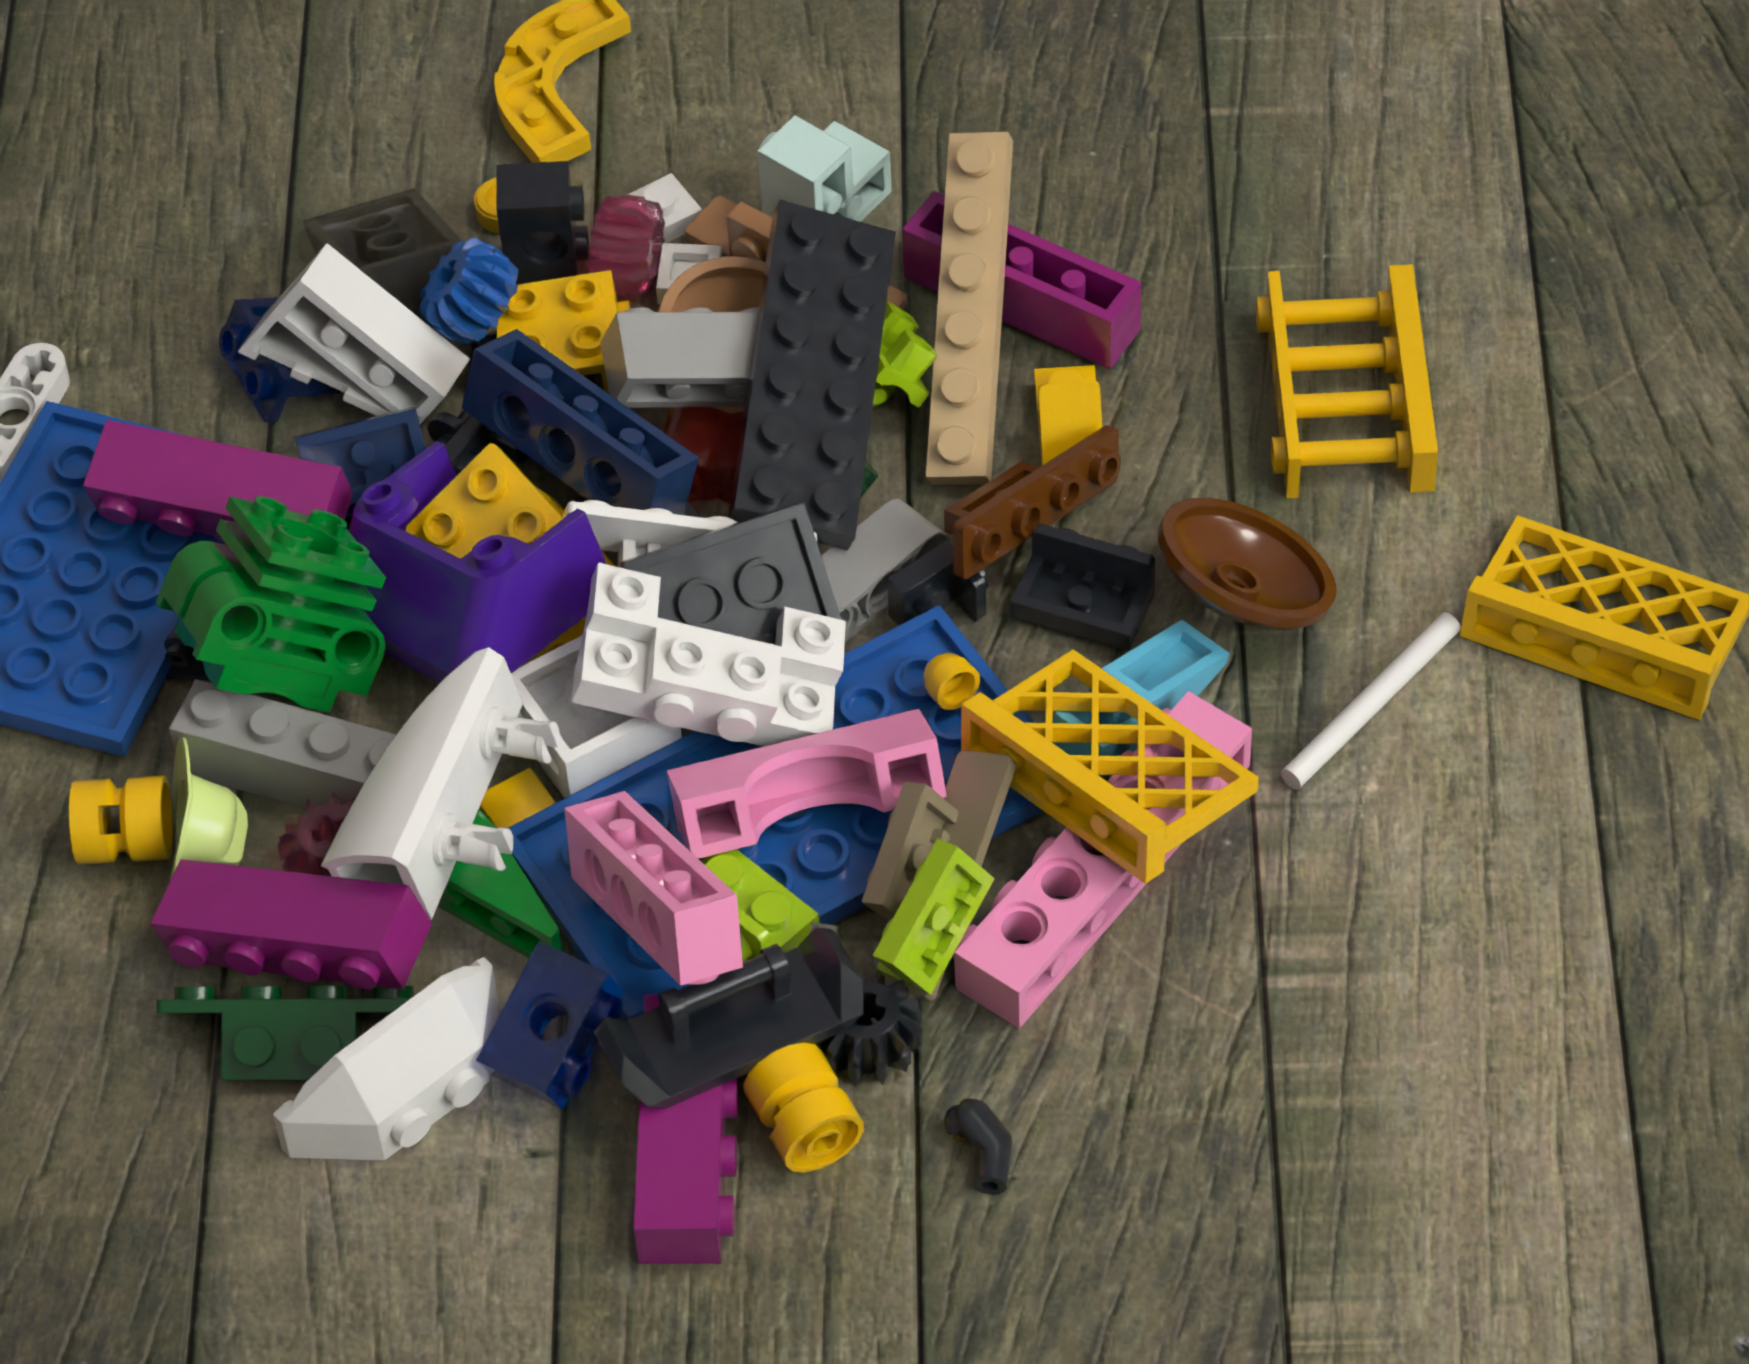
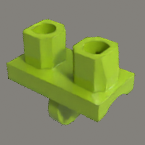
(902, 358)

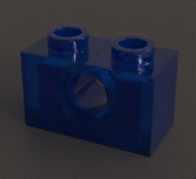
(549, 988)

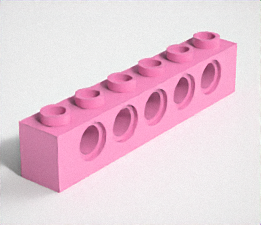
(1019, 977)

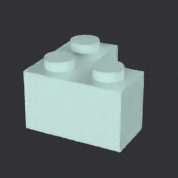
(823, 170)

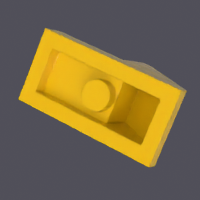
(1066, 407)

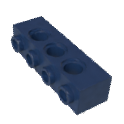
(576, 427)

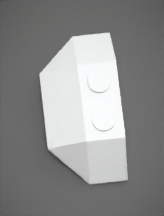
(397, 1074)

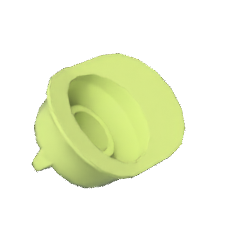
(206, 817)

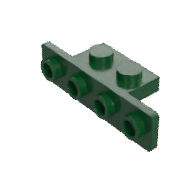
(280, 1036)

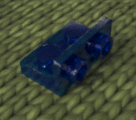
(263, 379)

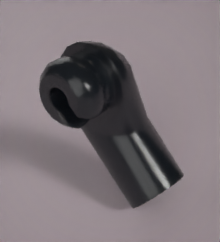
(978, 1124)

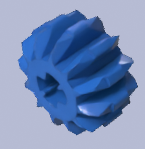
(468, 291)

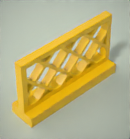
(1597, 643)
(1071, 786)

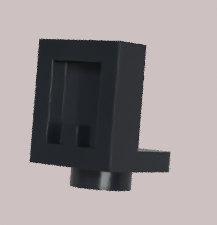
(932, 583)

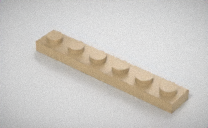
(969, 309)

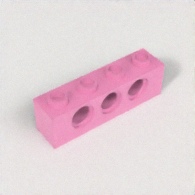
(654, 888)

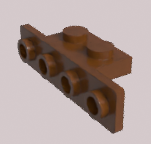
(1013, 503)

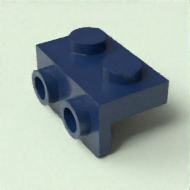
(366, 448)

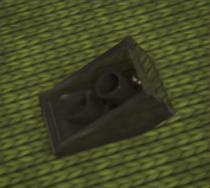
(389, 240)

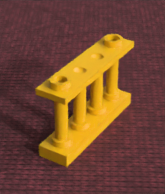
(1399, 354)

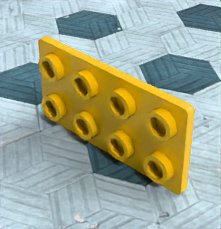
(486, 501)

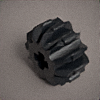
(881, 1035)

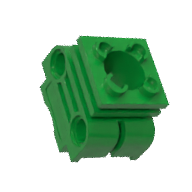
(279, 604)

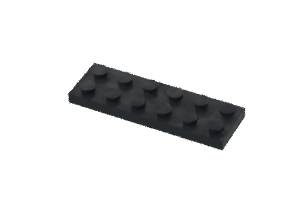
(813, 370)

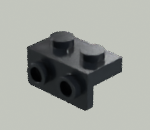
(1085, 587)

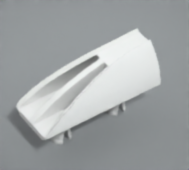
(431, 780)

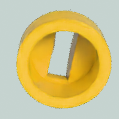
(950, 680)

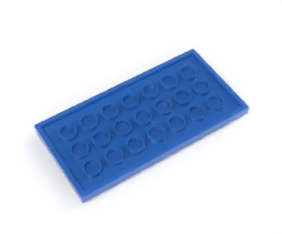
(813, 853)

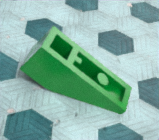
(500, 903)

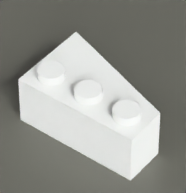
(356, 339)

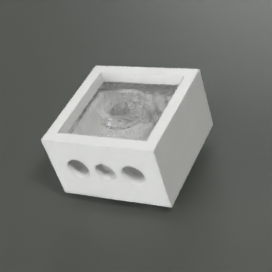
(590, 739)

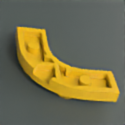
(533, 64)

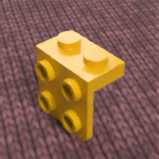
(566, 317)

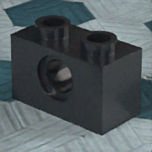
(539, 219)

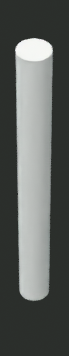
(1370, 701)

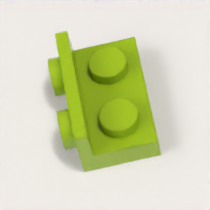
(765, 906)
(932, 917)

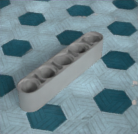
(881, 547)

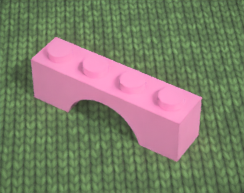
(737, 796)

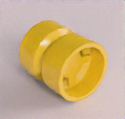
(144, 819)
(802, 1102)

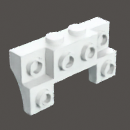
(704, 676)

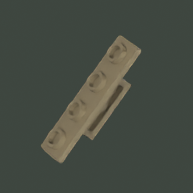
(921, 816)

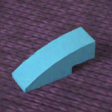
(1160, 672)

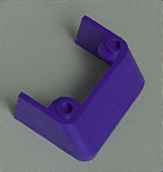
(495, 597)

